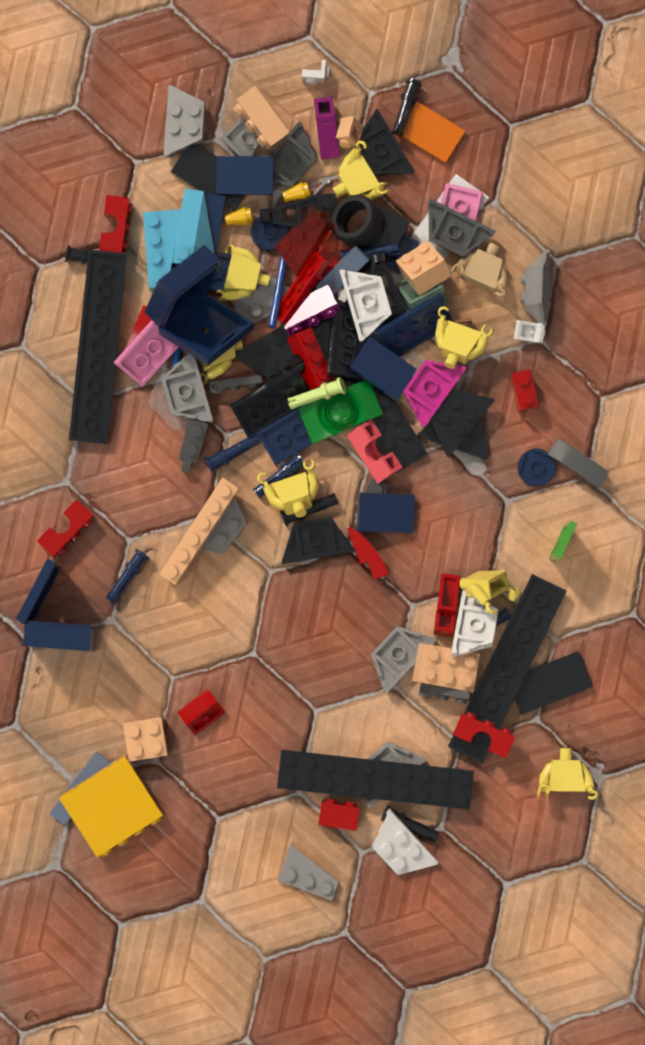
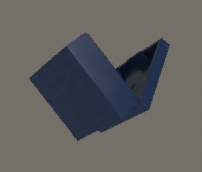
(185, 310)
(47, 633)

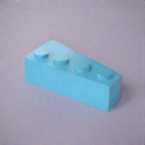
(160, 240)

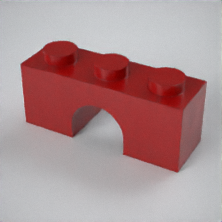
(118, 209)
(307, 346)
(79, 518)
(500, 740)

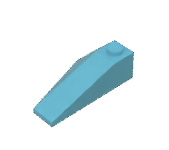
(193, 226)

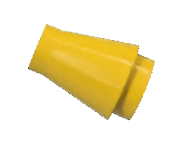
(297, 192)
(240, 217)

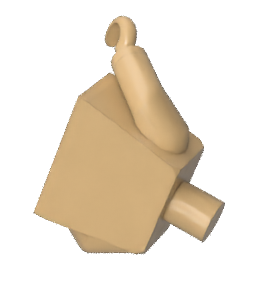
(483, 269)

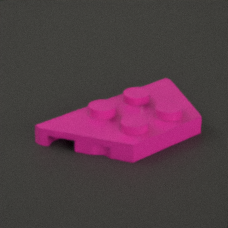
(430, 388)

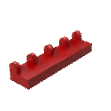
(302, 286)

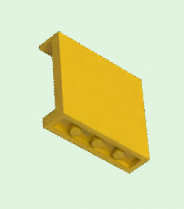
(111, 806)

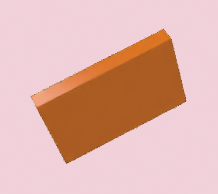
(432, 132)

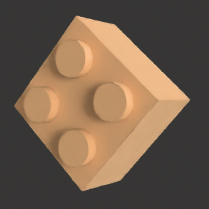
(423, 268)
(145, 739)

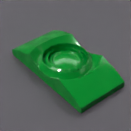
(341, 412)

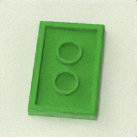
(562, 541)

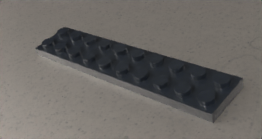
(98, 346)
(394, 427)
(510, 662)
(375, 779)

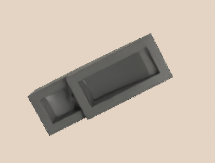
(578, 463)

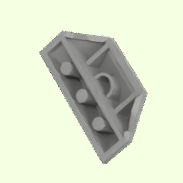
(536, 288)

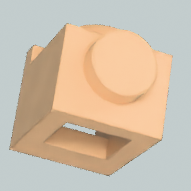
(349, 131)

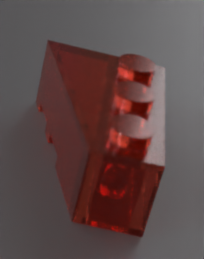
(305, 239)

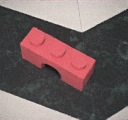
(364, 442)

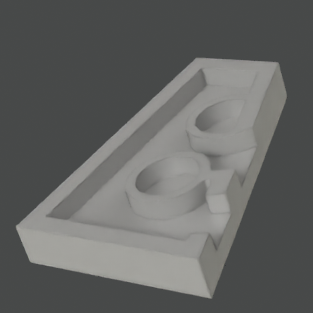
(241, 139)
(306, 875)

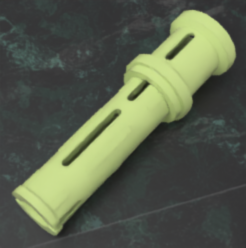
(325, 391)

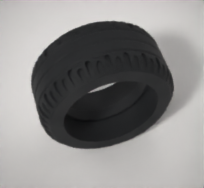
(346, 210)

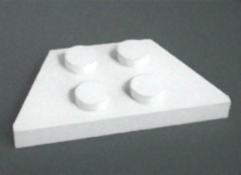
(366, 300)
(474, 627)
(401, 847)

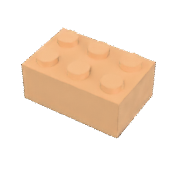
(260, 118)
(438, 668)

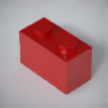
(524, 390)
(339, 815)

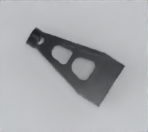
(319, 201)
(382, 268)

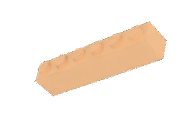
(200, 530)

